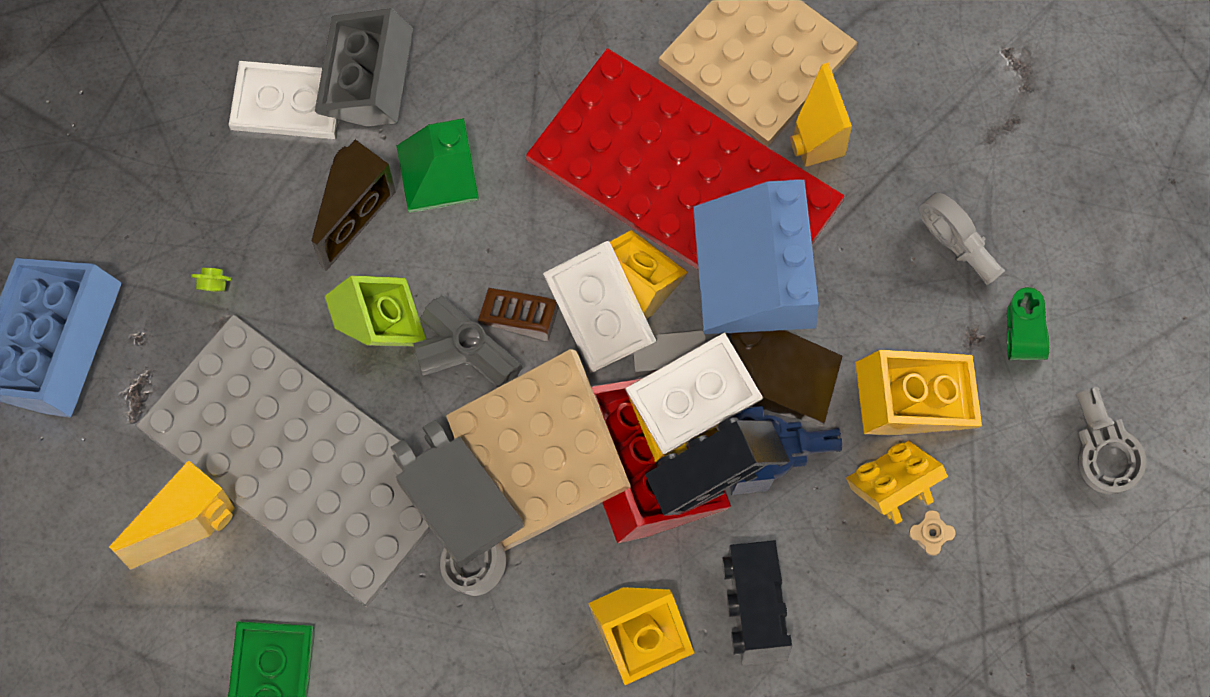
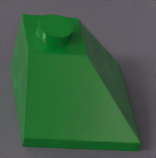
(437, 167)

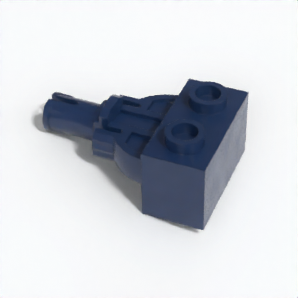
(797, 444)

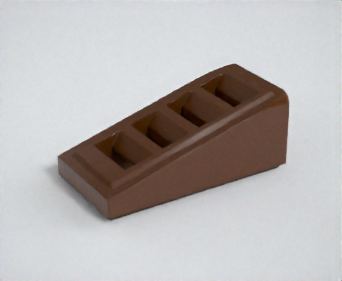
(528, 328)

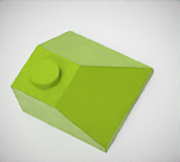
(375, 311)

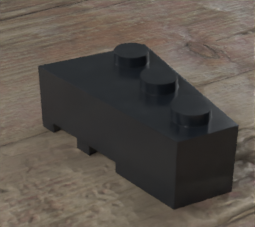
(715, 464)
(757, 603)

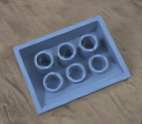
(756, 260)
(51, 331)

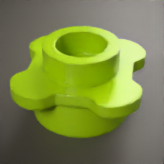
(211, 280)

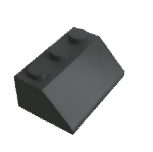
(364, 67)

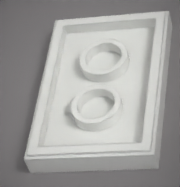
(279, 101)
(599, 307)
(694, 394)

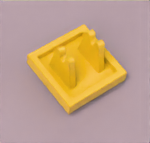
(897, 478)

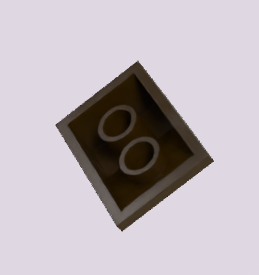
(353, 196)
(789, 372)

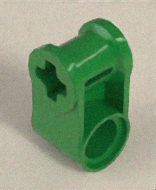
(1027, 332)

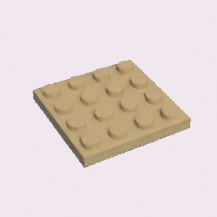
(756, 59)
(543, 445)

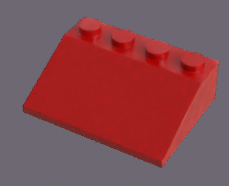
(636, 510)

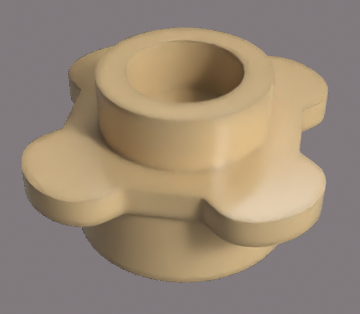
(930, 543)

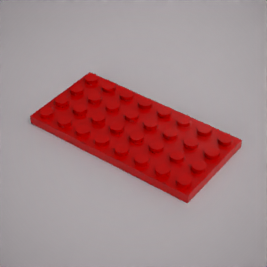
(658, 154)

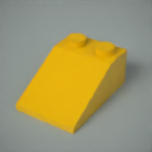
(917, 392)
(178, 516)

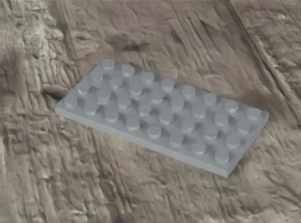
(292, 458)

